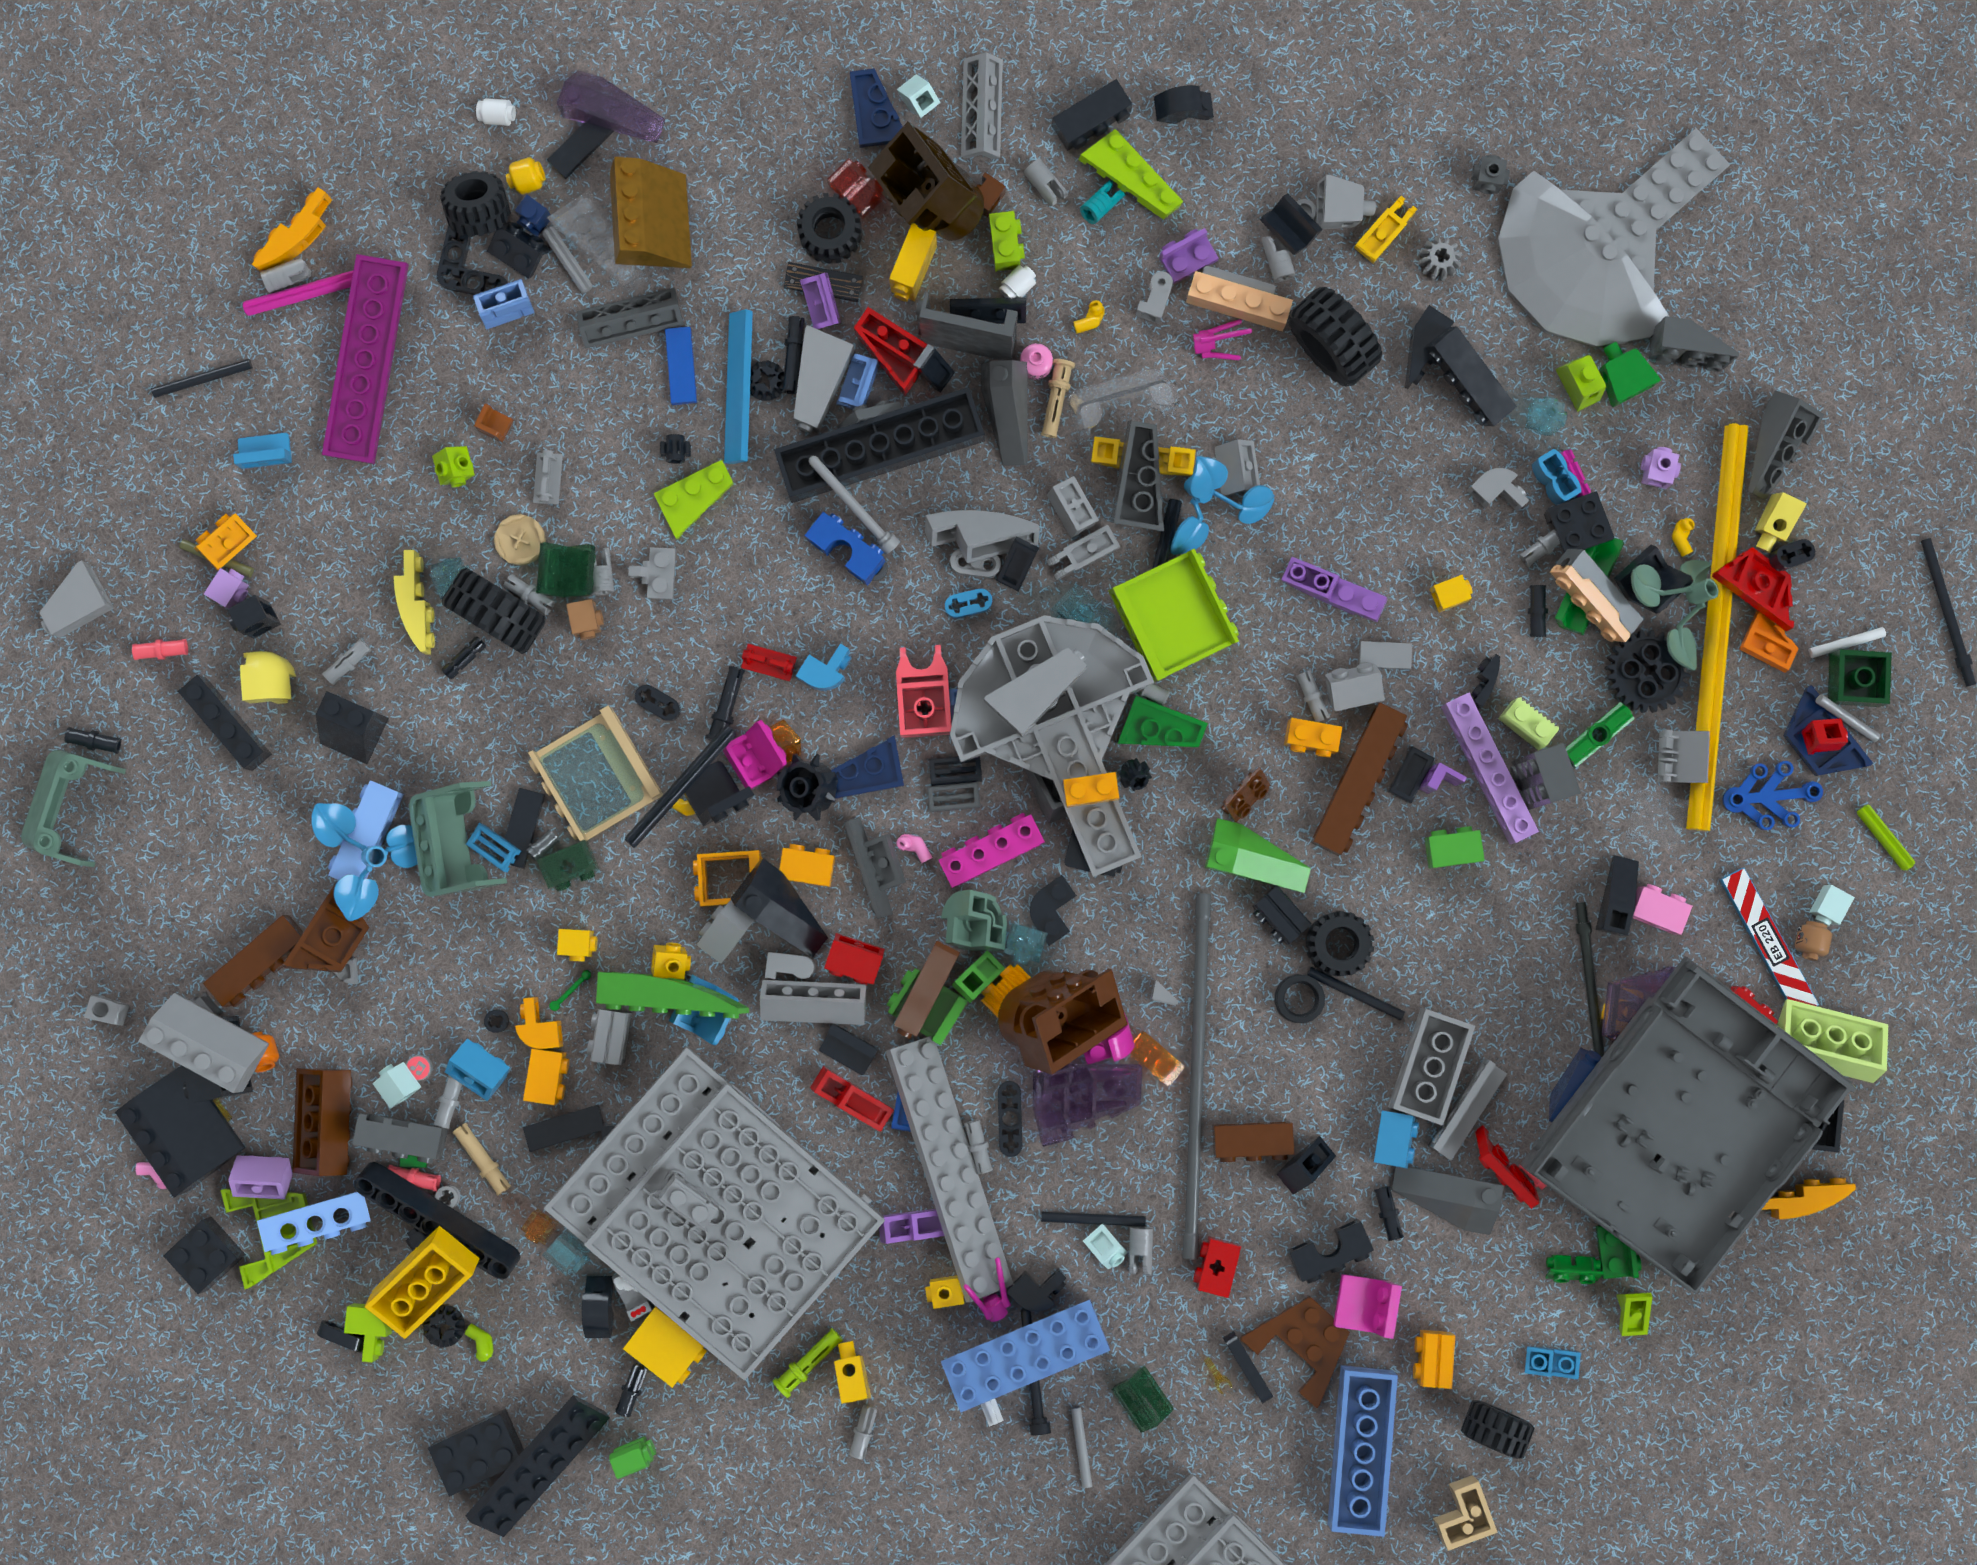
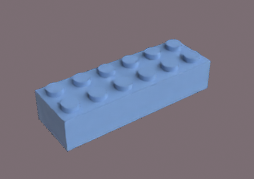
(1362, 1450)

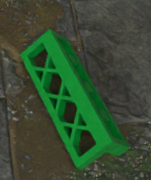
(1570, 615)

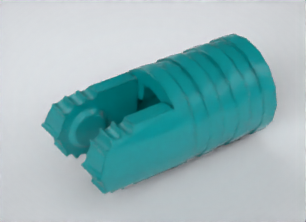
(1100, 203)

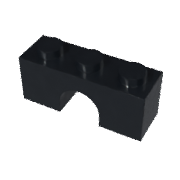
(1352, 1245)

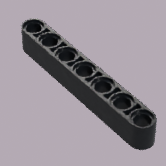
(429, 1213)

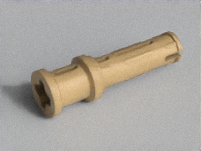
(1059, 386)

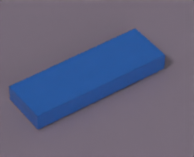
(681, 365)

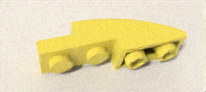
(414, 612)

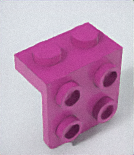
(755, 755)

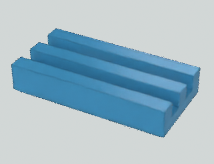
(509, 858)

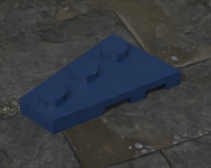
(874, 113)
(870, 771)

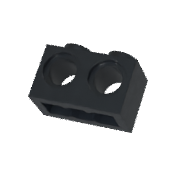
(253, 617)

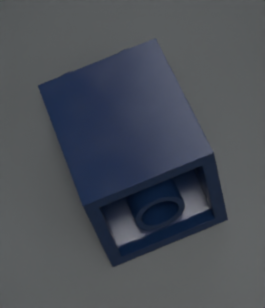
(1571, 1080)

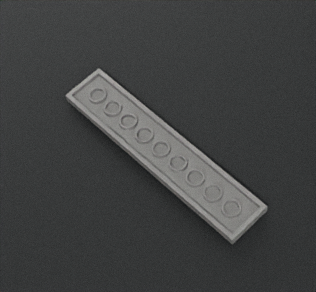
(948, 1166)

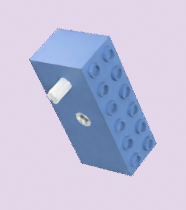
(1024, 1358)

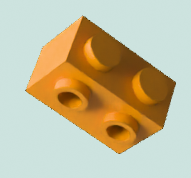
(1312, 736)

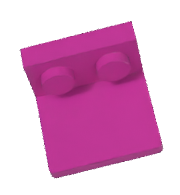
(1367, 1305)

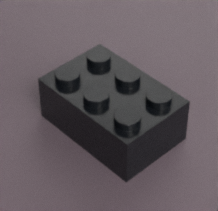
(476, 1452)

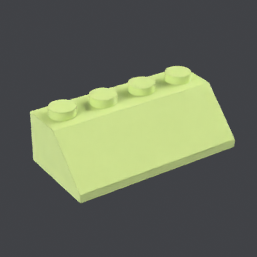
(1843, 1041)

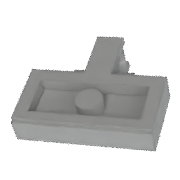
(657, 573)

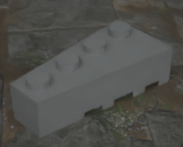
(1138, 482)

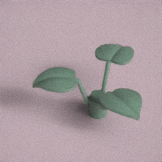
(1647, 587)

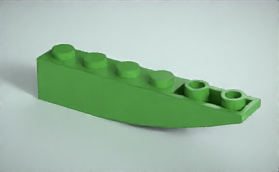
(663, 994)

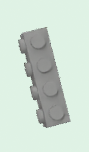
(813, 1002)

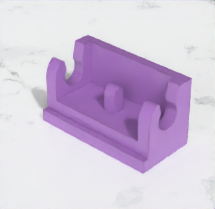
(820, 301)

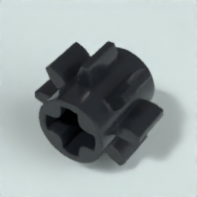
(675, 449)
(1134, 774)

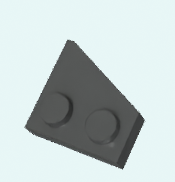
(863, 412)

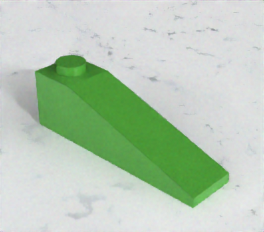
(1247, 855)

